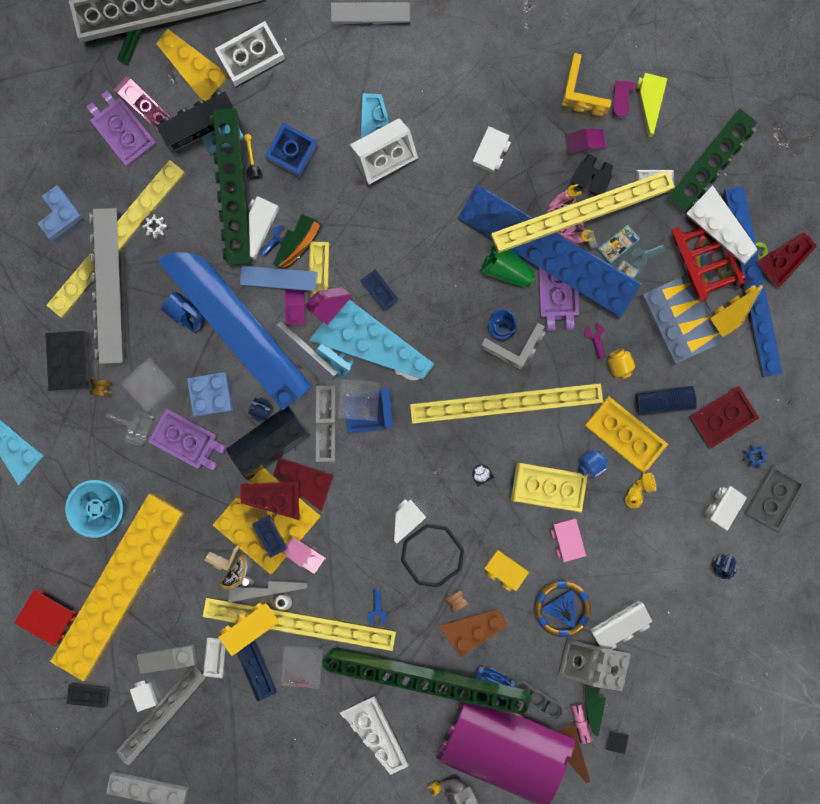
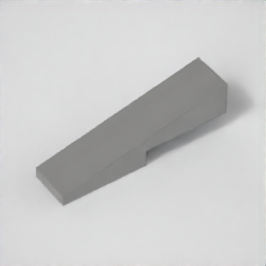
(370, 13)
(325, 425)
(274, 587)

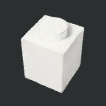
(143, 695)

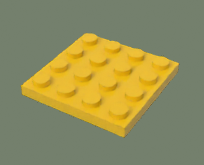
(238, 520)

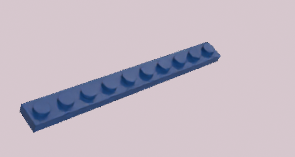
(760, 311)

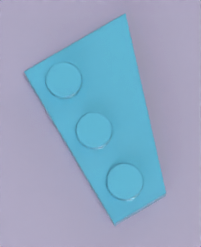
(372, 114)
(17, 453)

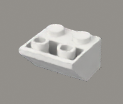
(725, 507)

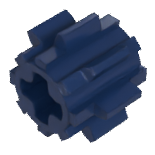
(259, 409)
(725, 566)

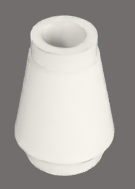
(286, 597)

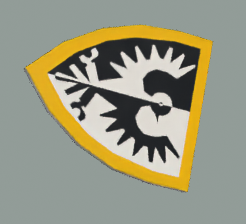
(236, 575)

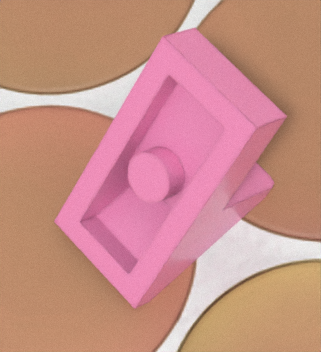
(303, 555)

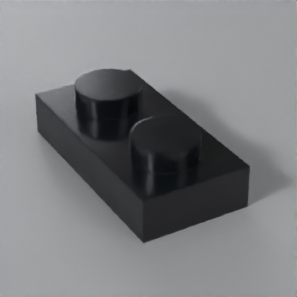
(87, 696)

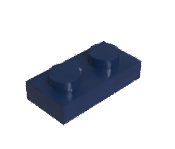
(379, 290)
(270, 536)

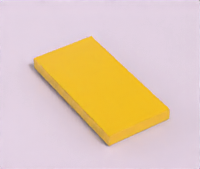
(626, 435)

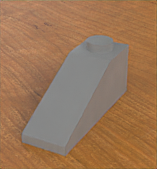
(167, 659)

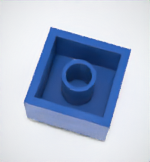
(291, 149)

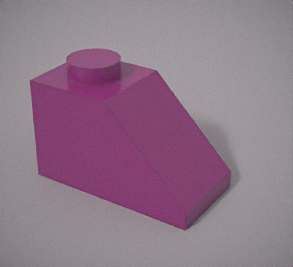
(328, 303)
(295, 308)

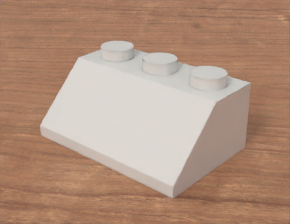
(384, 151)
(406, 519)
(621, 626)

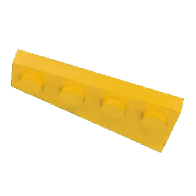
(195, 68)

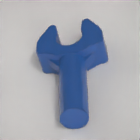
(273, 242)
(377, 608)

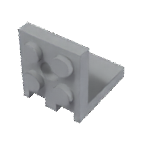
(526, 353)
(595, 665)

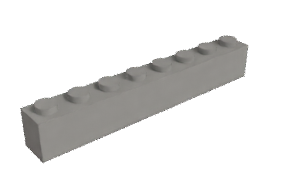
(107, 285)

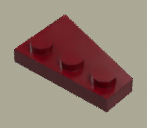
(312, 482)

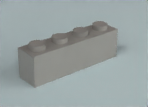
(145, 789)

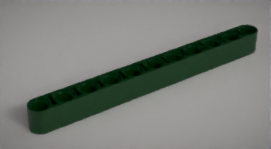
(434, 687)

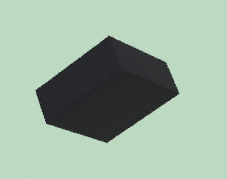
(617, 742)

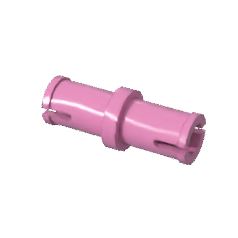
(581, 723)

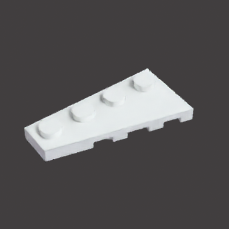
(719, 222)
(372, 726)

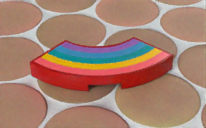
(704, 259)

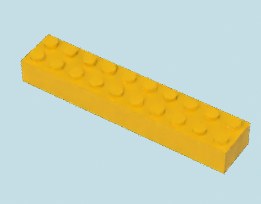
(117, 587)

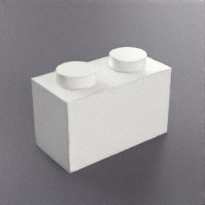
(491, 149)

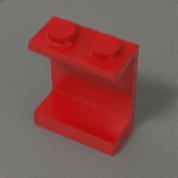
(45, 618)

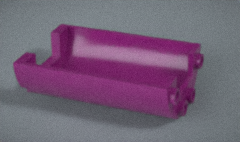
(507, 752)

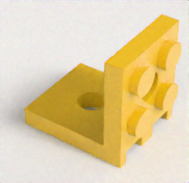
(579, 101)

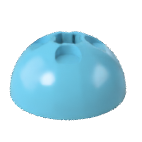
(86, 516)

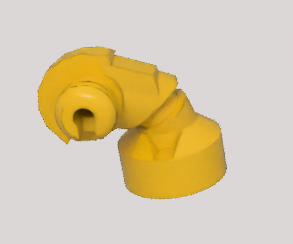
(635, 497)

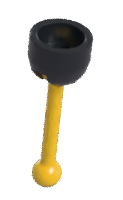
(253, 172)

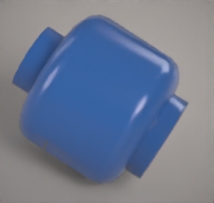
(592, 464)

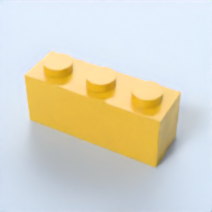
(248, 628)

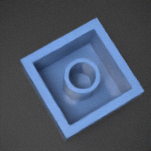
(210, 394)

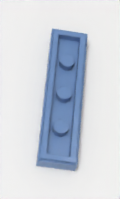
(278, 278)

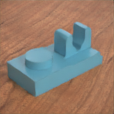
(335, 361)

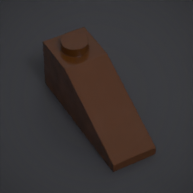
(576, 760)

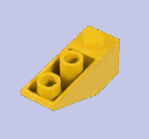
(734, 315)

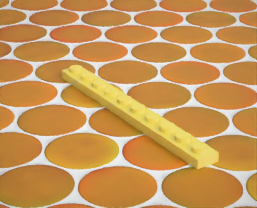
(582, 211)
(127, 225)
(506, 403)
(306, 625)

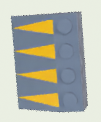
(681, 320)

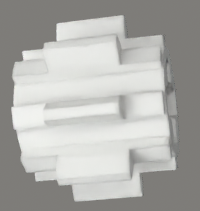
(150, 222)

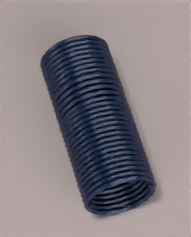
(666, 400)

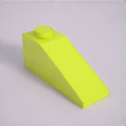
(650, 98)

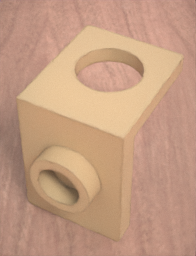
(219, 562)

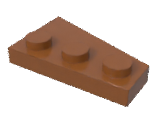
(472, 631)

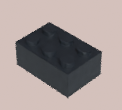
(67, 361)

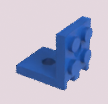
(384, 417)

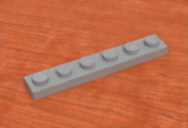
(160, 715)

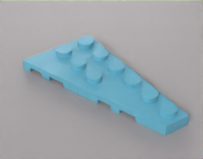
(364, 337)

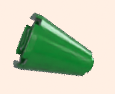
(507, 267)

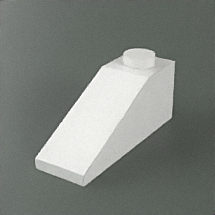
(260, 220)

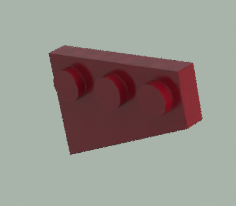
(786, 259)
(273, 497)

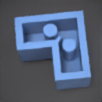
(63, 215)

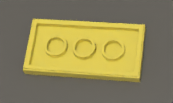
(548, 487)

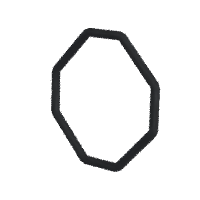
(417, 533)

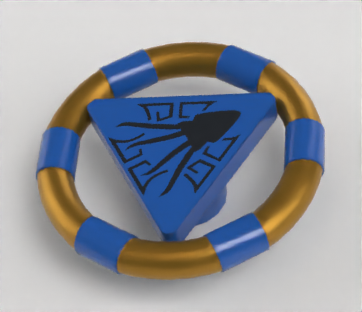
(562, 609)

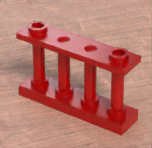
(695, 272)

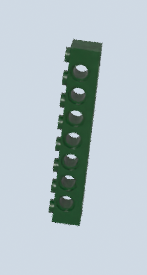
(242, 254)

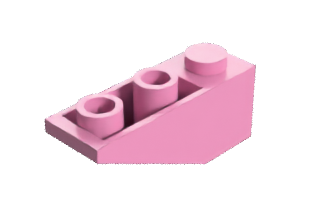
(140, 102)

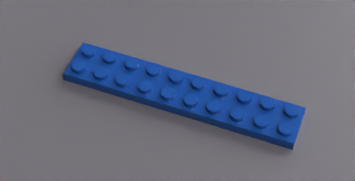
(554, 253)

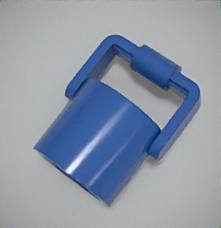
(180, 310)

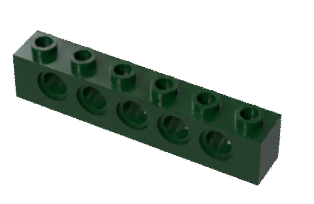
(739, 121)

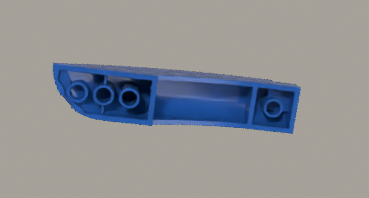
(236, 326)

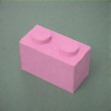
(568, 539)

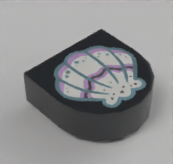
(482, 474)

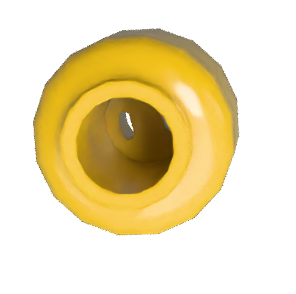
(621, 363)

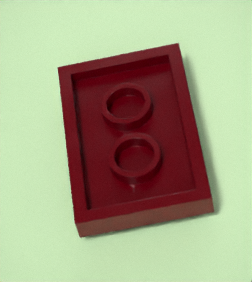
(724, 417)

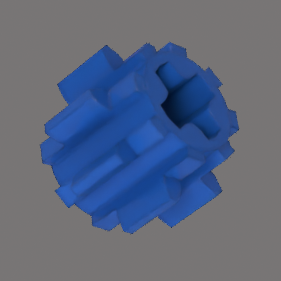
(761, 454)

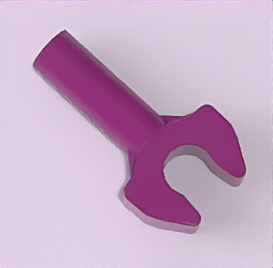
(596, 339)

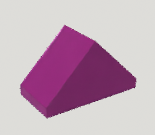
(585, 140)

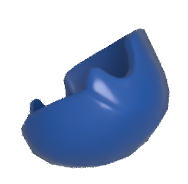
(502, 324)

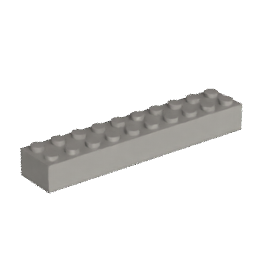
(110, 17)

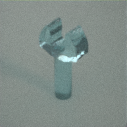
(647, 254)

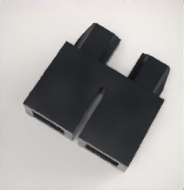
(586, 170)

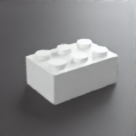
(250, 53)

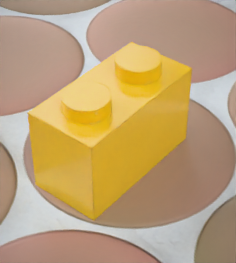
(505, 570)

